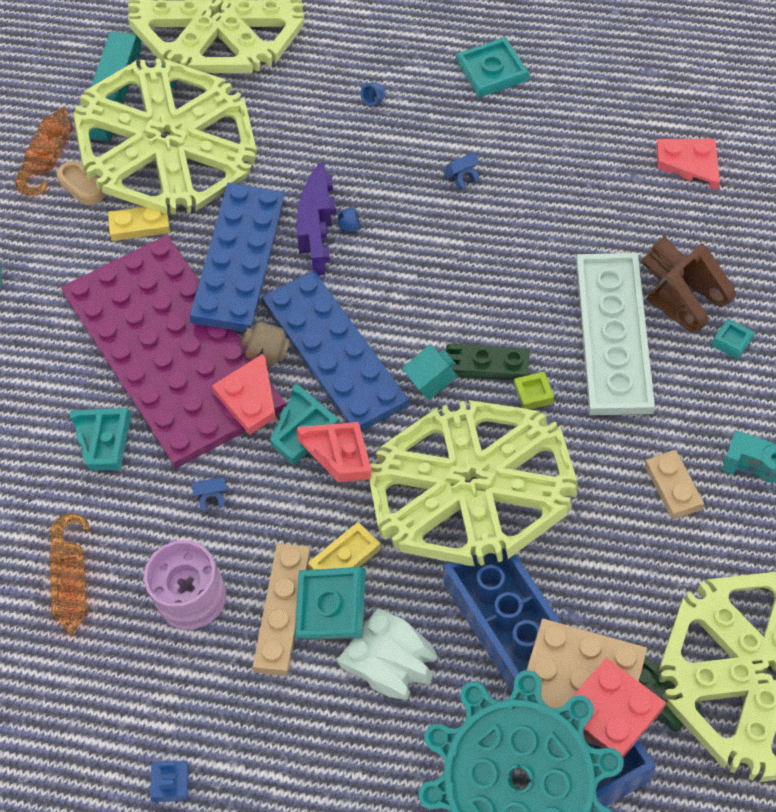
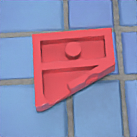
(689, 159)
(248, 395)
(338, 450)

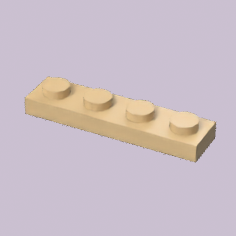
(279, 614)

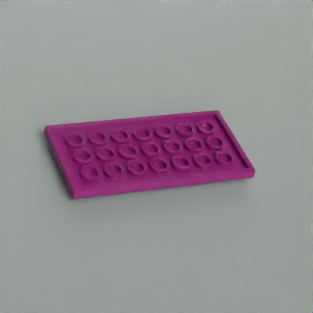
(167, 366)

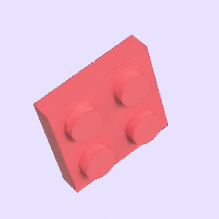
(620, 707)

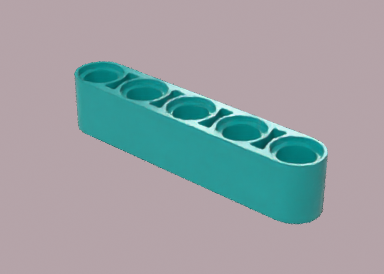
(118, 53)

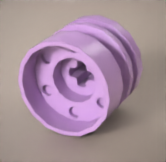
(185, 584)

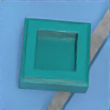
(733, 339)

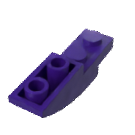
(314, 216)

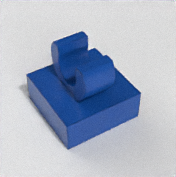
(462, 167)
(210, 488)
(169, 781)

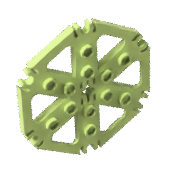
(230, 26)
(160, 116)
(495, 481)
(729, 676)

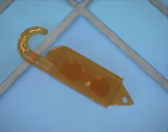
(44, 150)
(68, 575)

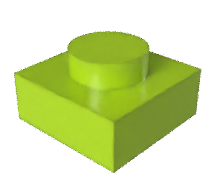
(533, 391)

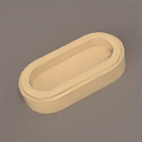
(78, 185)

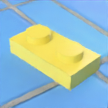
(137, 223)
(349, 550)

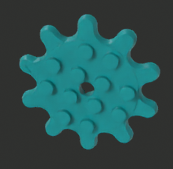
(514, 735)

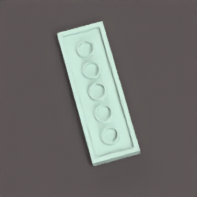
(614, 334)

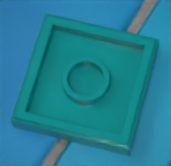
(492, 67)
(330, 603)

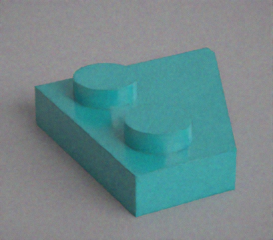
(300, 412)
(102, 436)

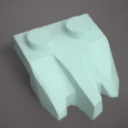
(389, 655)

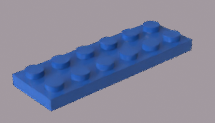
(238, 258)
(335, 351)

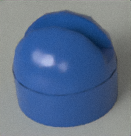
(369, 92)
(349, 220)

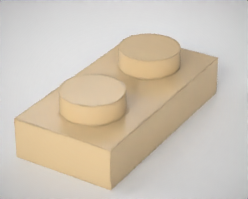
(674, 484)

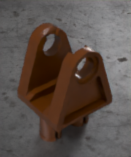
(676, 272)

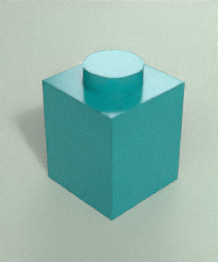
(431, 371)

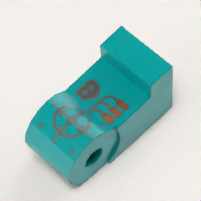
(752, 456)

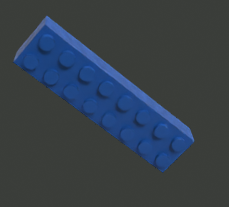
(506, 617)

